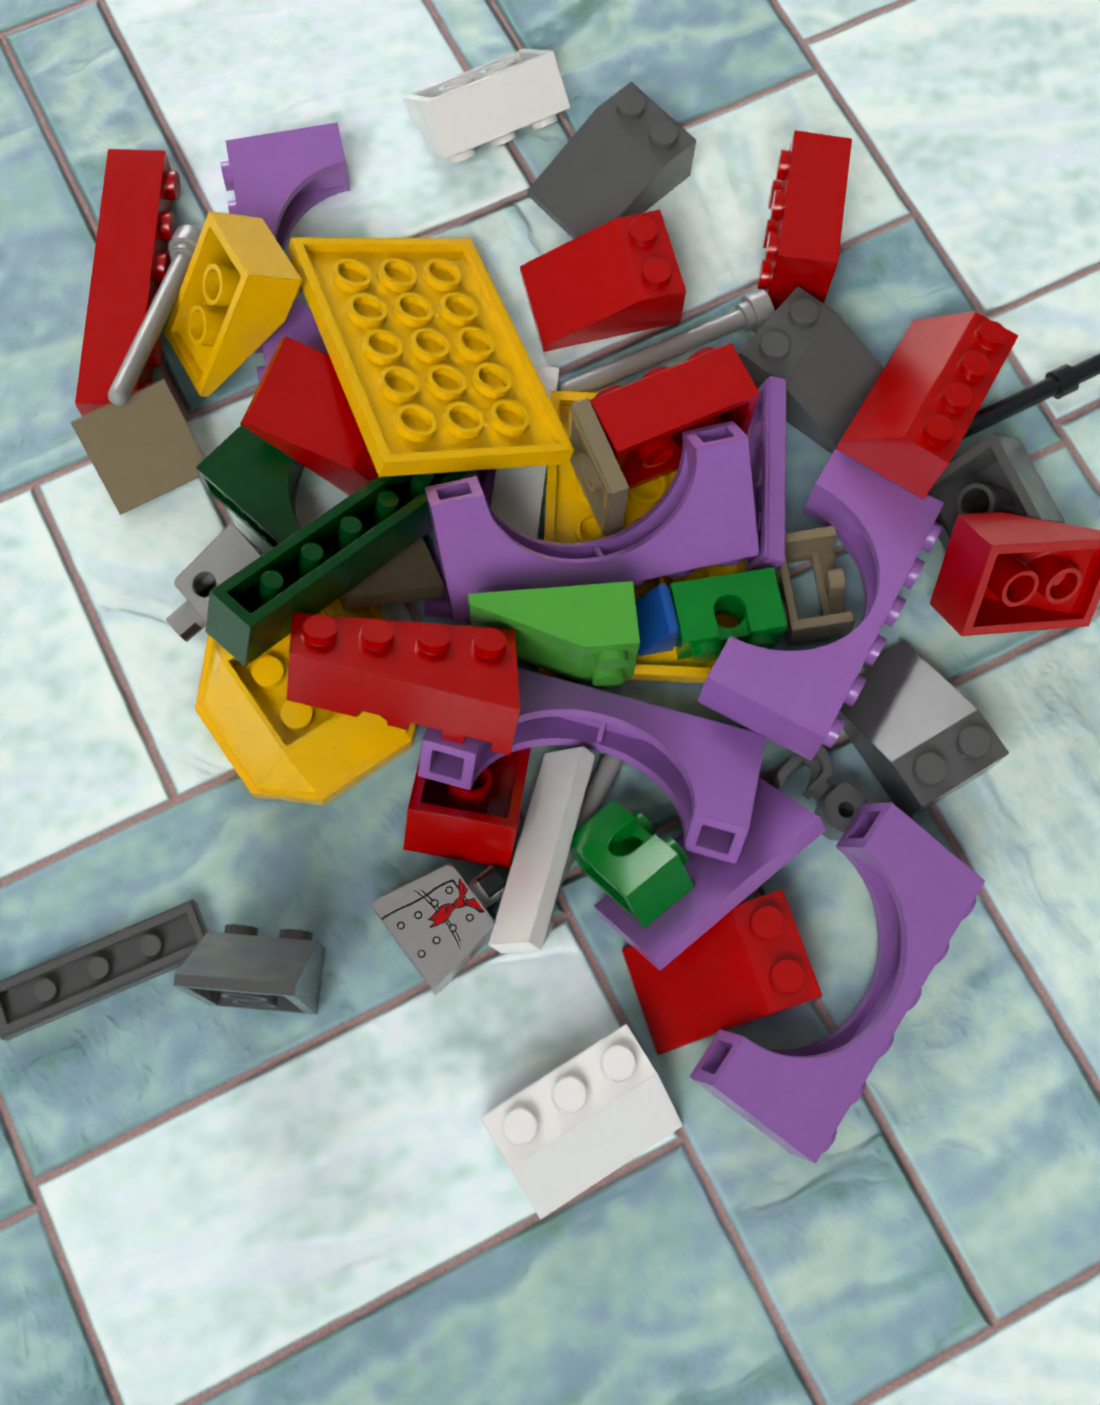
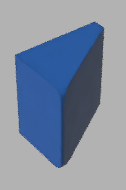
(656, 621)

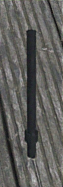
(1056, 384)

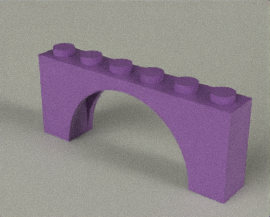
(799, 693)
(918, 904)

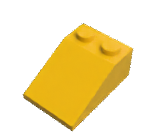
(230, 298)

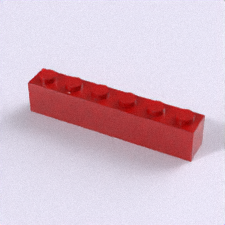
(126, 267)

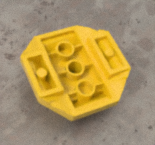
(284, 745)

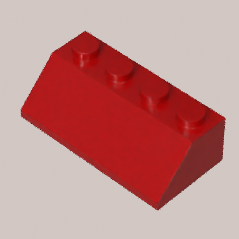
(927, 398)

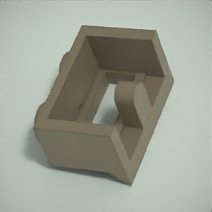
(830, 583)

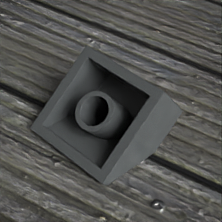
(992, 480)

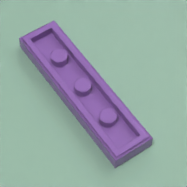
(768, 470)

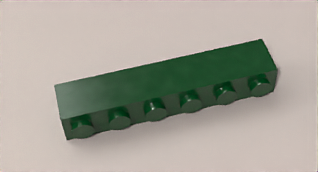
(320, 562)

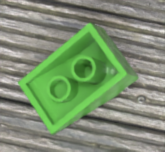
(568, 629)

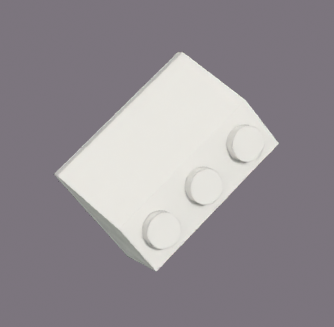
(489, 103)
(582, 1121)

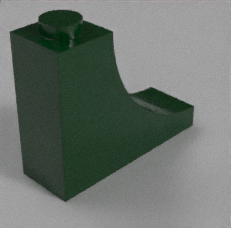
(254, 484)

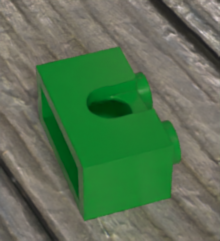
(746, 596)
(631, 862)

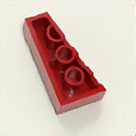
(409, 674)

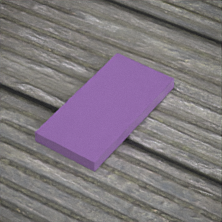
(775, 836)

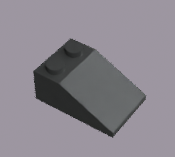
(615, 164)
(822, 364)
(918, 731)
(255, 970)

